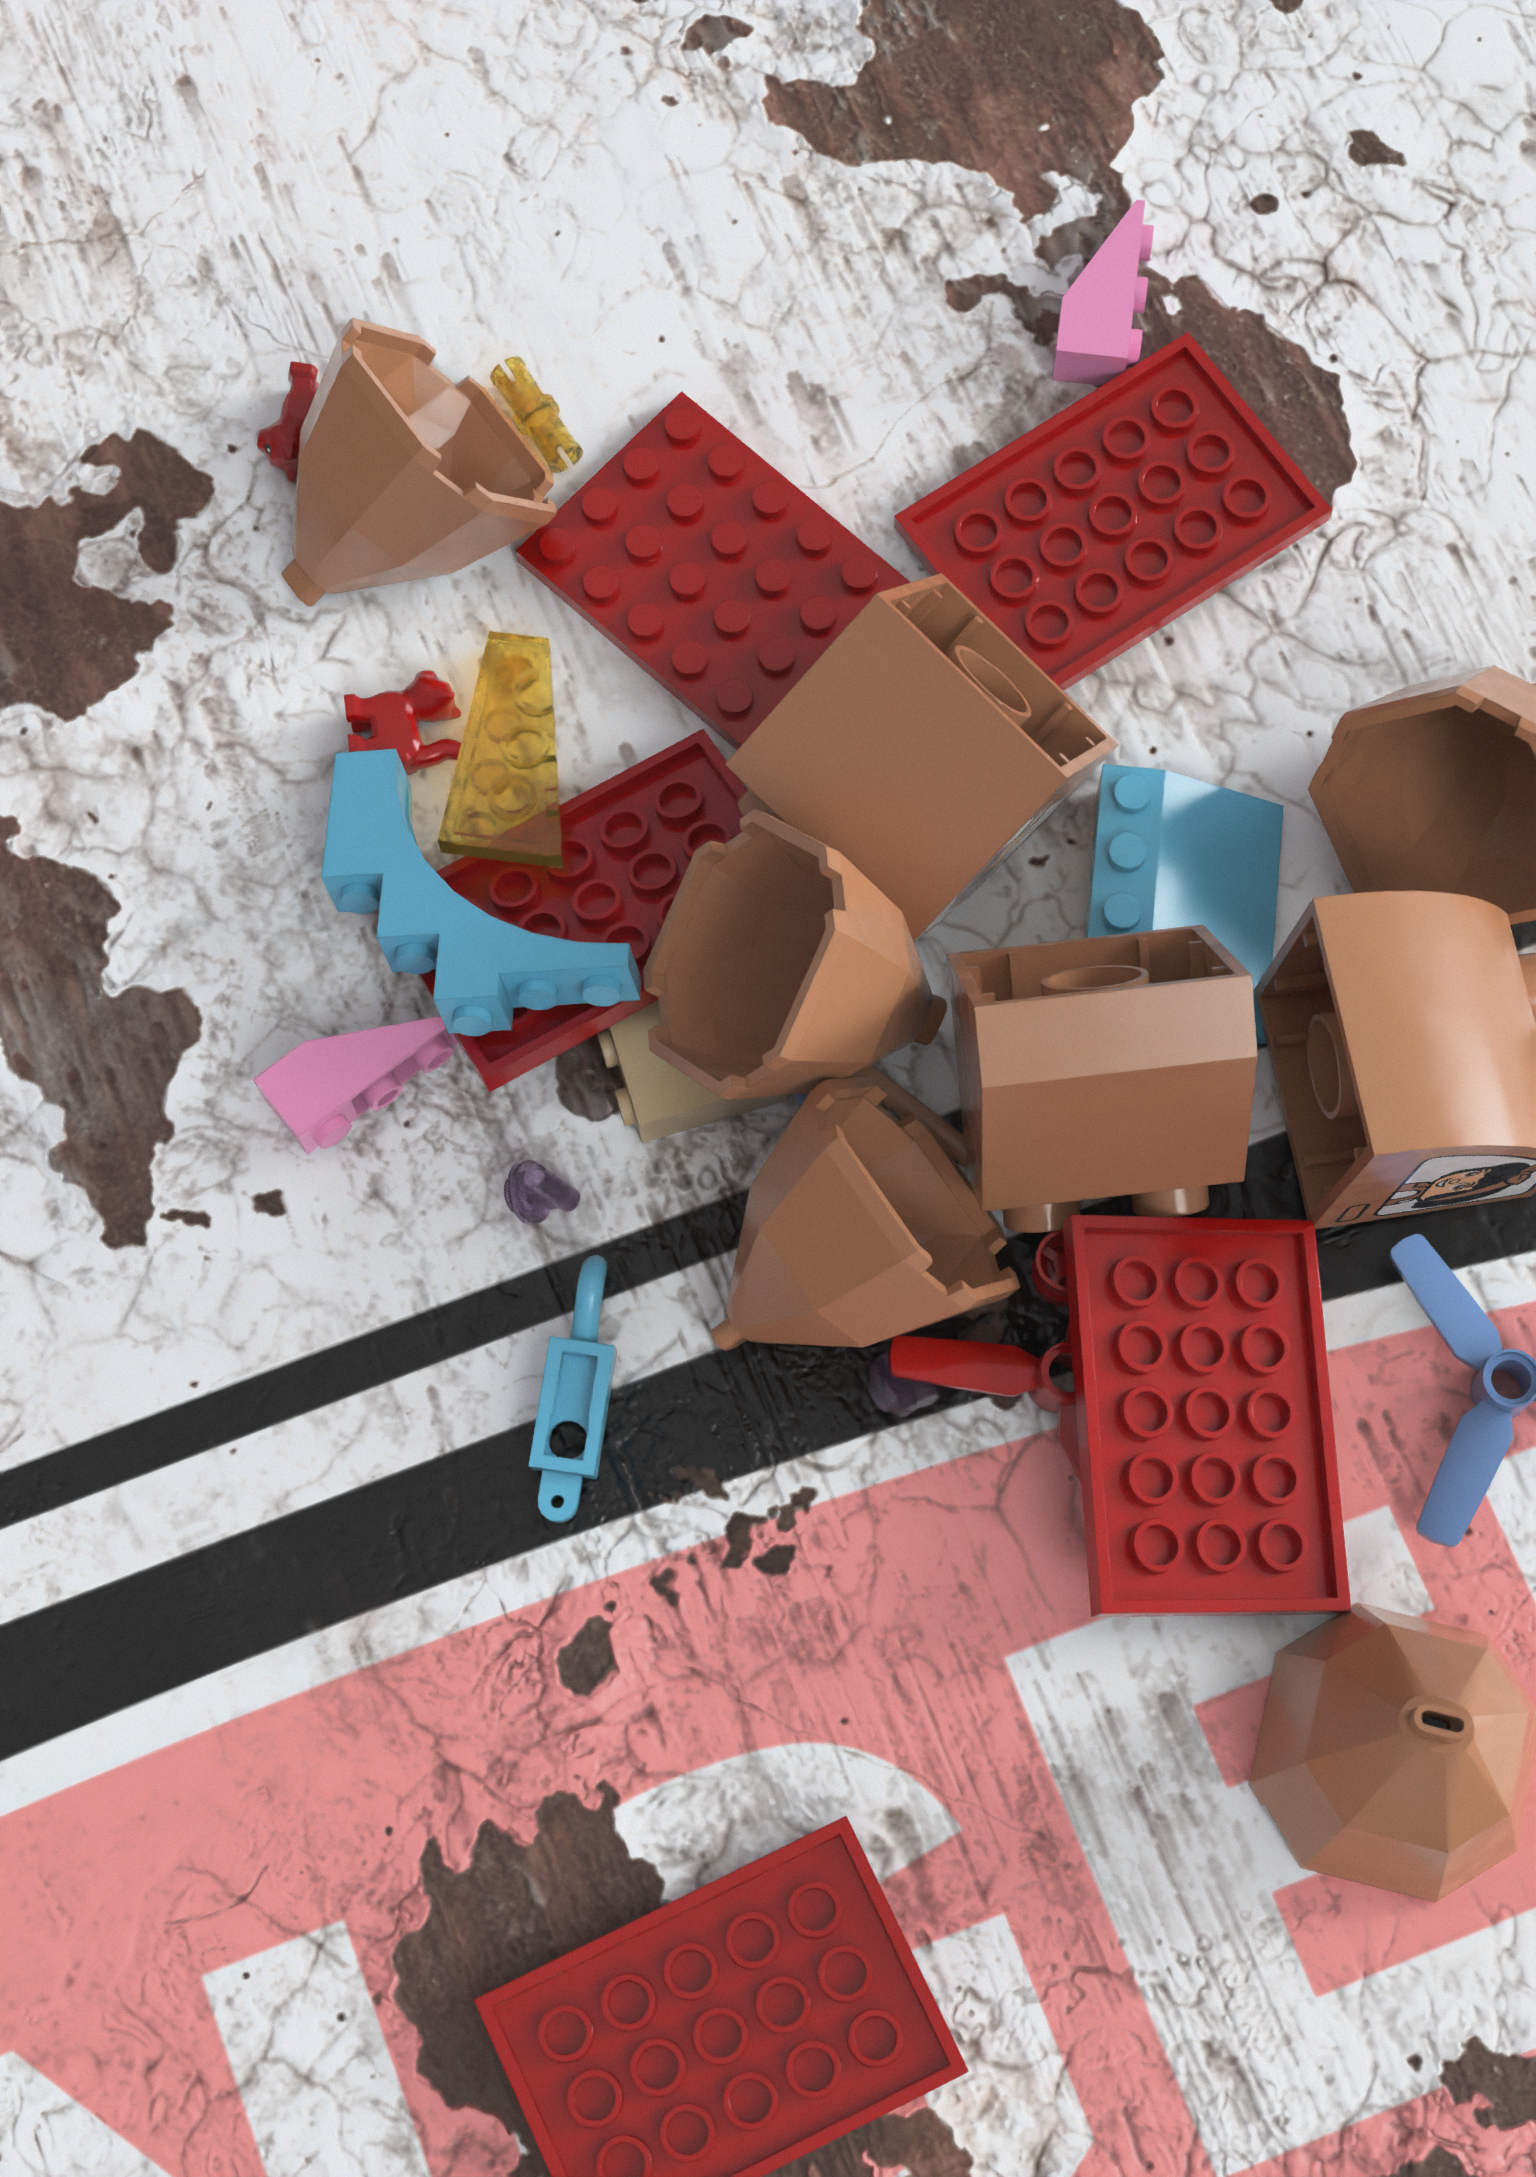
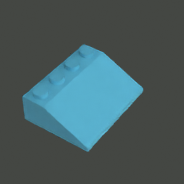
(1184, 857)

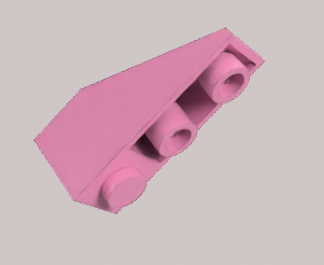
(1099, 307)
(341, 1076)

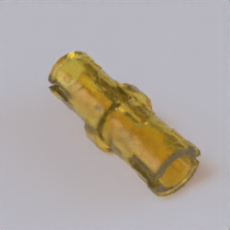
(536, 414)

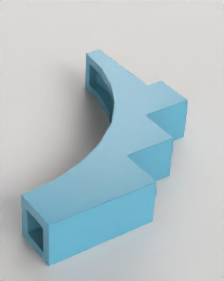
(426, 926)

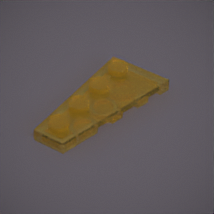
(507, 765)

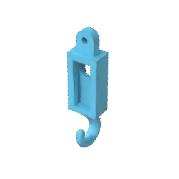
(577, 1391)

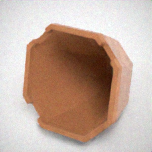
(405, 471)
(1438, 790)
(783, 968)
(859, 1230)
(1372, 1786)

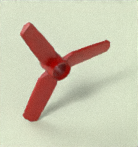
(992, 1370)

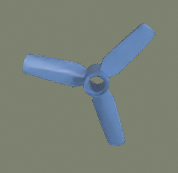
(1487, 1428)

